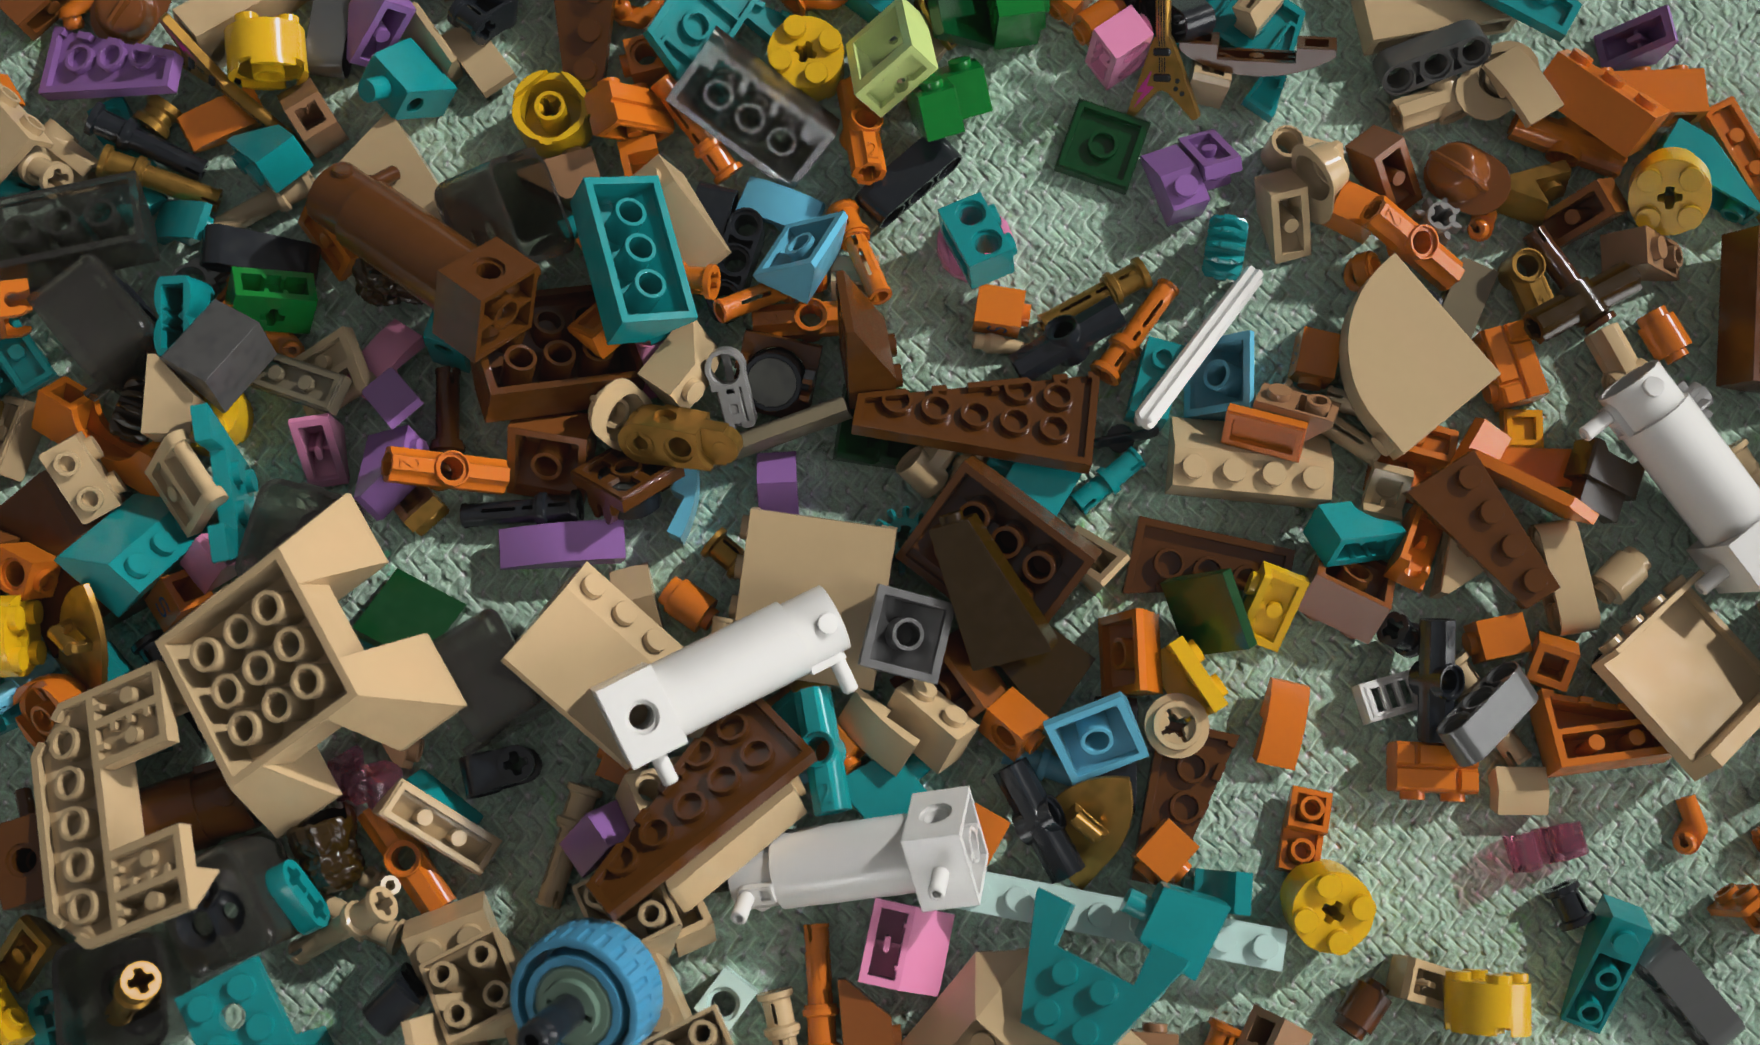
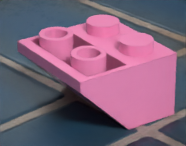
(906, 948)

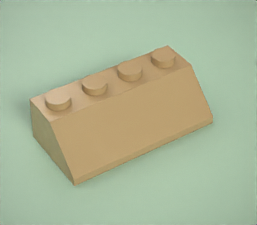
(1213, 470)

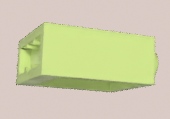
(914, 60)

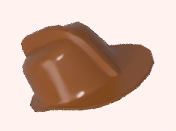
(127, 19)
(1467, 178)

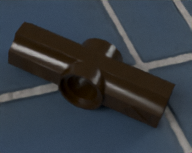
(1582, 302)

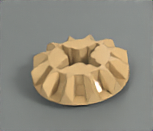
(1194, 733)

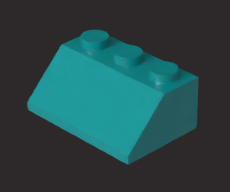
(127, 552)

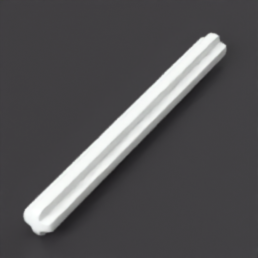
(1198, 348)

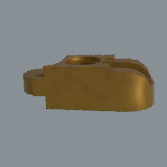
(678, 438)

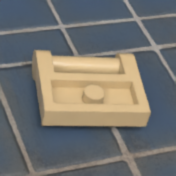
(343, 355)
(184, 483)

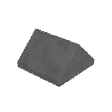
(220, 354)
(906, 634)

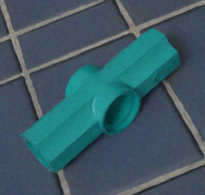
(825, 777)

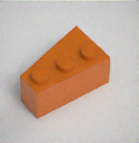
(1604, 102)
(1590, 735)

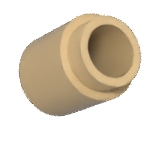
(1620, 575)

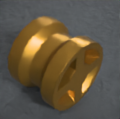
(157, 116)

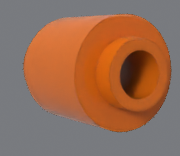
(1094, 16)
(1664, 335)
(689, 604)

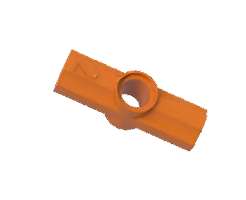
(860, 136)
(1570, 142)
(1412, 242)
(785, 320)
(423, 469)
(422, 880)

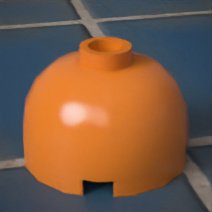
(39, 700)

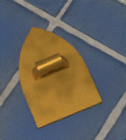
(82, 637)
(1097, 821)

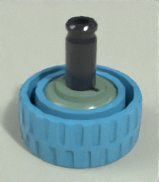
(586, 987)

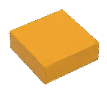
(1523, 427)

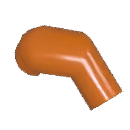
(72, 12)
(635, 16)
(1482, 226)
(285, 343)
(1692, 827)

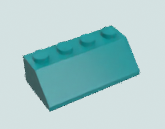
(632, 257)

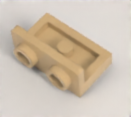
(83, 477)

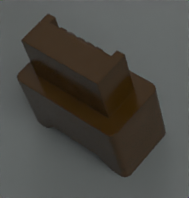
(1602, 478)

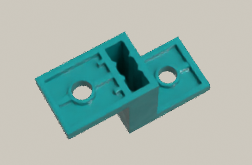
(252, 989)

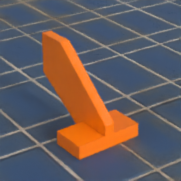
(1490, 445)

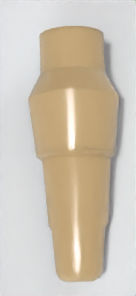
(996, 344)

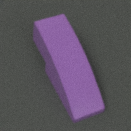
(561, 545)

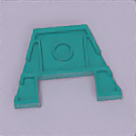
(685, 24)
(1277, 34)
(235, 477)
(1077, 999)

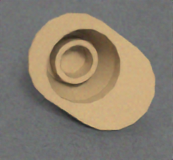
(1477, 94)
(1324, 172)
(612, 408)

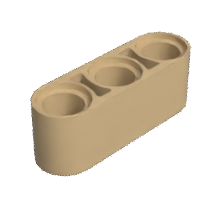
(1574, 605)

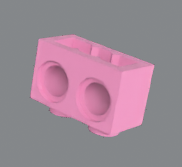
(1119, 46)

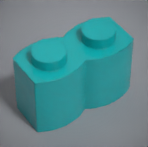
(178, 304)

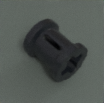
(1400, 634)
(1569, 905)

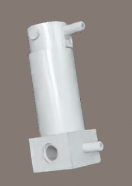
(1691, 470)
(723, 676)
(925, 852)

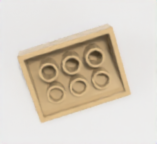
(582, 640)

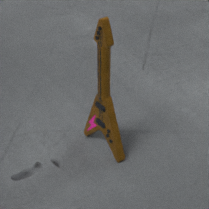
(202, 66)
(1164, 69)

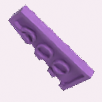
(101, 68)

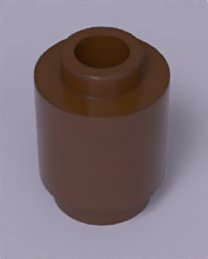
(1362, 1008)

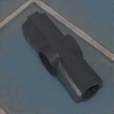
(1068, 339)
(1435, 676)
(1039, 820)

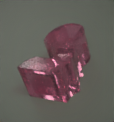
(362, 782)
(1545, 846)

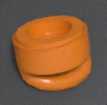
(1362, 267)

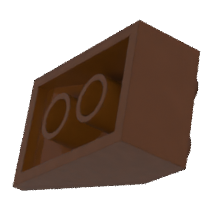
(864, 343)

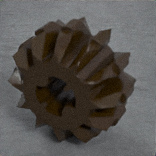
(128, 412)

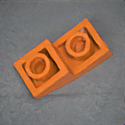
(216, 122)
(1283, 723)
(1303, 827)

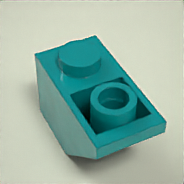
(270, 156)

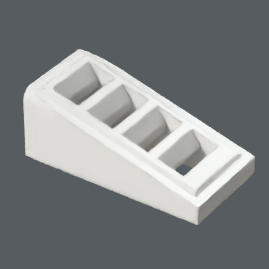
(1367, 705)

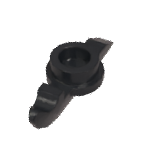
(1121, 437)

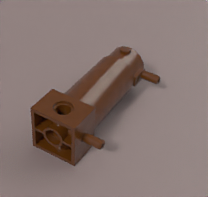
(476, 292)
(190, 798)

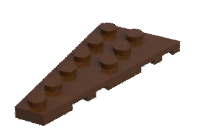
(999, 419)
(719, 783)

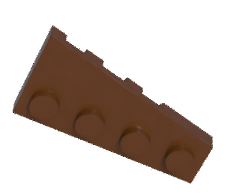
(1175, 550)

